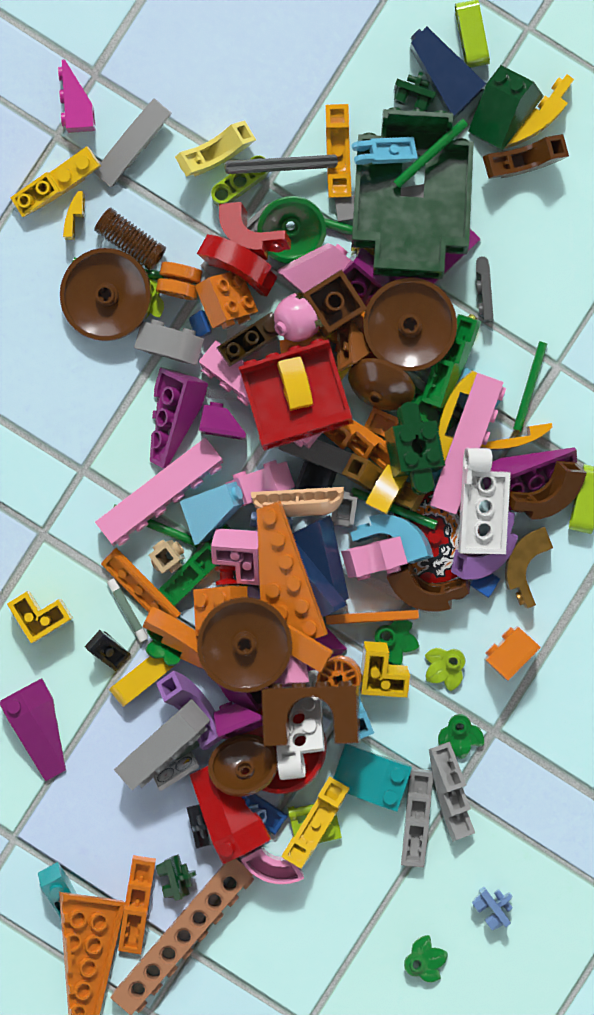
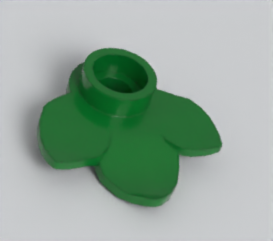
(400, 639)
(159, 650)
(461, 739)
(429, 960)

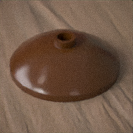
(381, 384)
(238, 756)

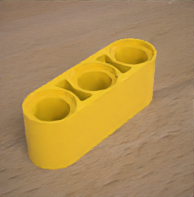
(139, 679)

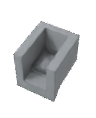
(345, 513)

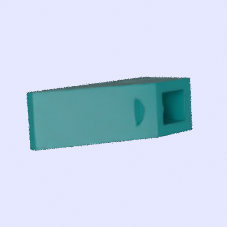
(53, 881)

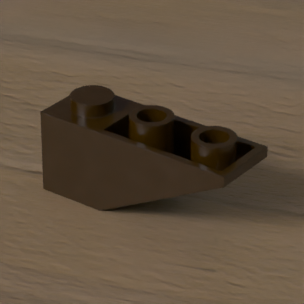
(249, 340)

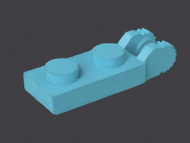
(386, 150)

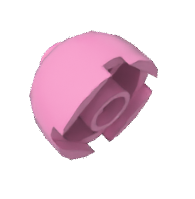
(295, 319)

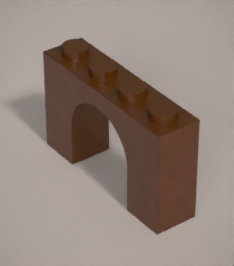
(341, 699)

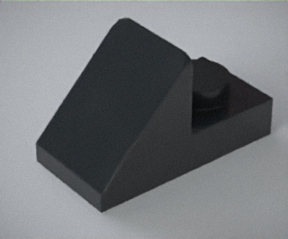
(107, 650)

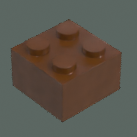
(334, 303)

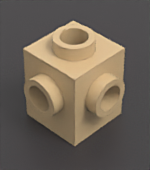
(159, 559)

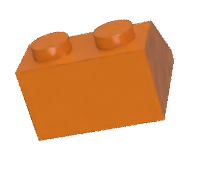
(511, 652)

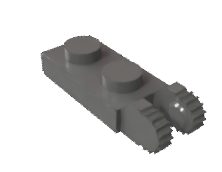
(484, 288)

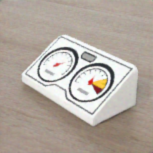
(176, 770)

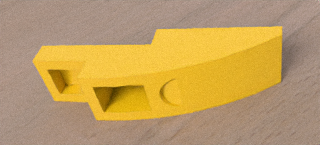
(549, 110)
(55, 183)

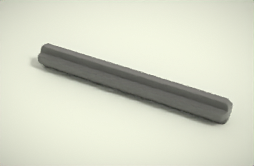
(280, 164)

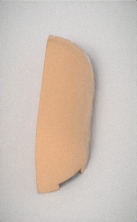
(302, 501)

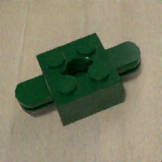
(405, 448)

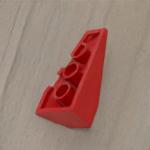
(228, 819)

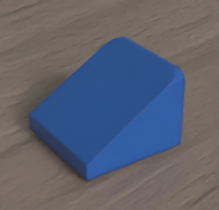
(200, 324)
(485, 585)

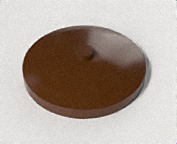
(105, 294)
(410, 324)
(244, 644)

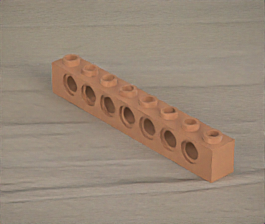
(124, 993)

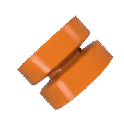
(178, 280)
(341, 666)

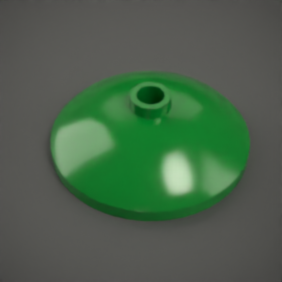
(306, 233)

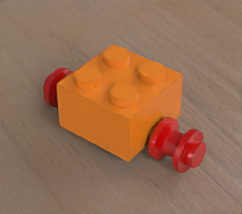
(209, 598)

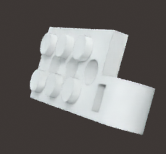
(476, 466)
(290, 757)

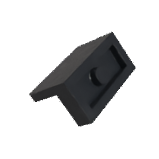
(314, 477)

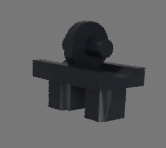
(198, 826)

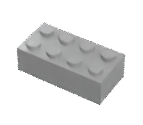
(163, 746)

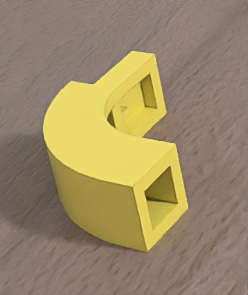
(217, 150)

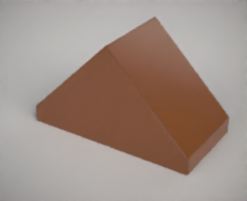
(350, 346)

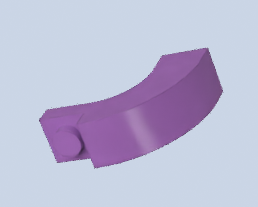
(481, 565)
(178, 691)

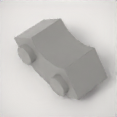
(169, 342)

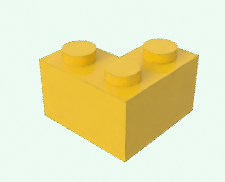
(38, 622)
(379, 676)

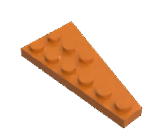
(283, 575)
(89, 944)

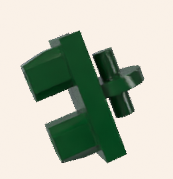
(423, 95)
(178, 876)

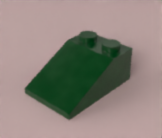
(504, 107)

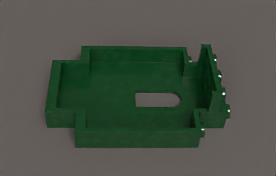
(414, 231)

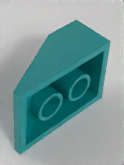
(373, 776)

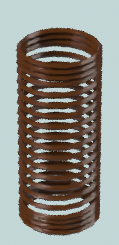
(136, 239)

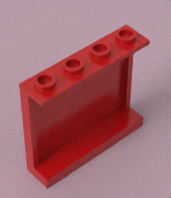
(269, 405)

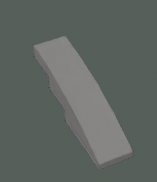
(132, 142)
(450, 791)
(417, 818)

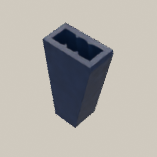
(447, 73)
(321, 546)
(325, 594)

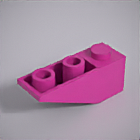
(79, 110)

